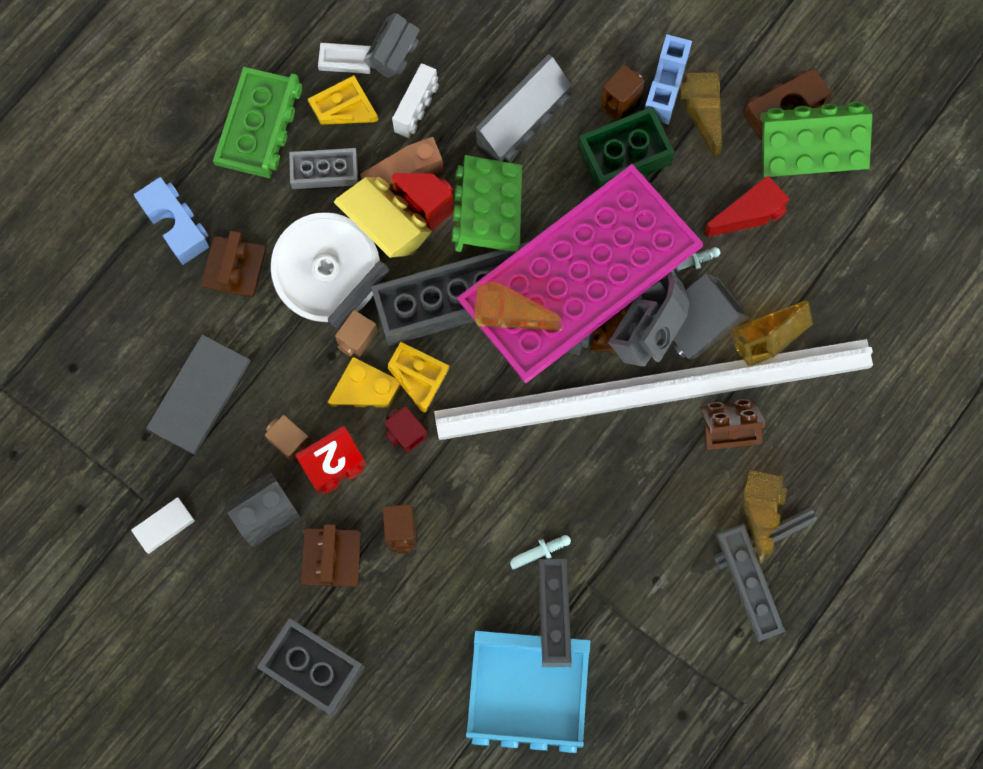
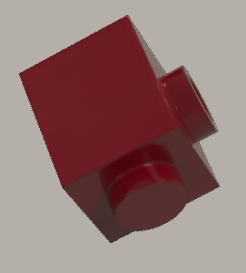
(404, 429)

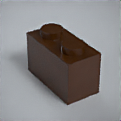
(622, 93)
(400, 528)

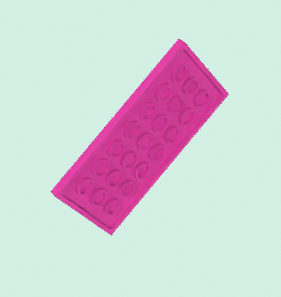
(588, 268)

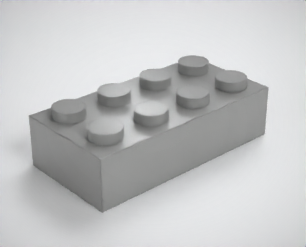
(323, 168)

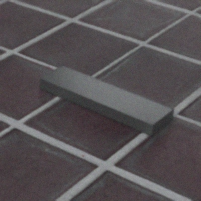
(750, 582)
(554, 613)

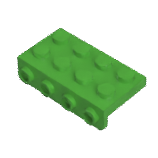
(257, 122)
(816, 139)
(487, 204)

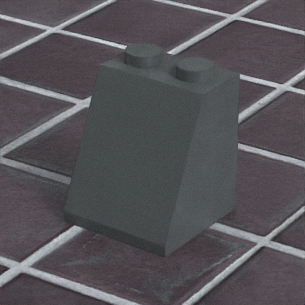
(709, 317)
(260, 509)

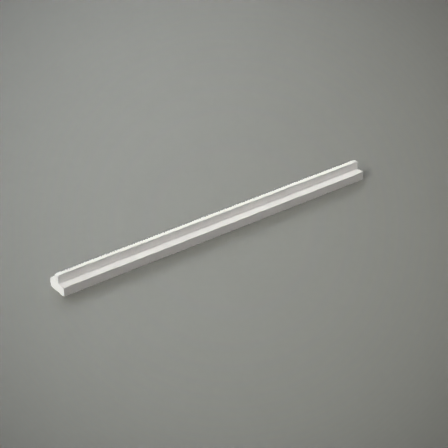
(652, 389)

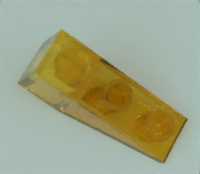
(772, 333)
(761, 502)

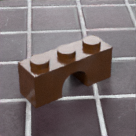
(803, 90)

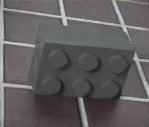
(311, 667)

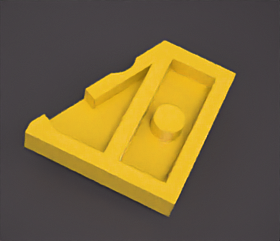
(343, 104)
(417, 374)
(364, 386)

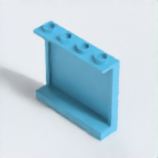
(520, 699)

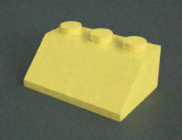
(384, 217)

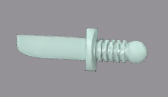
(699, 257)
(540, 551)

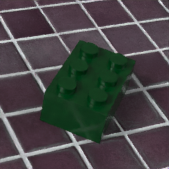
(628, 141)

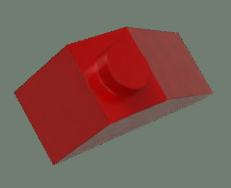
(752, 209)

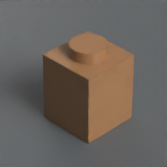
(356, 334)
(286, 437)

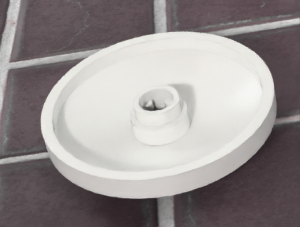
(320, 264)

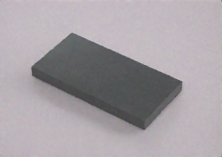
(198, 394)

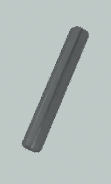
(785, 529)

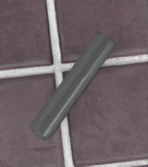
(358, 294)

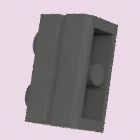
(392, 45)

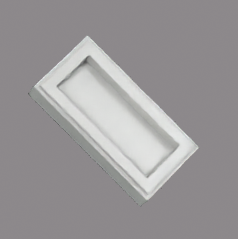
(343, 58)
(163, 525)

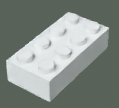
(415, 100)

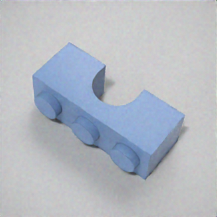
(668, 77)
(159, 203)

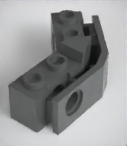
(652, 317)

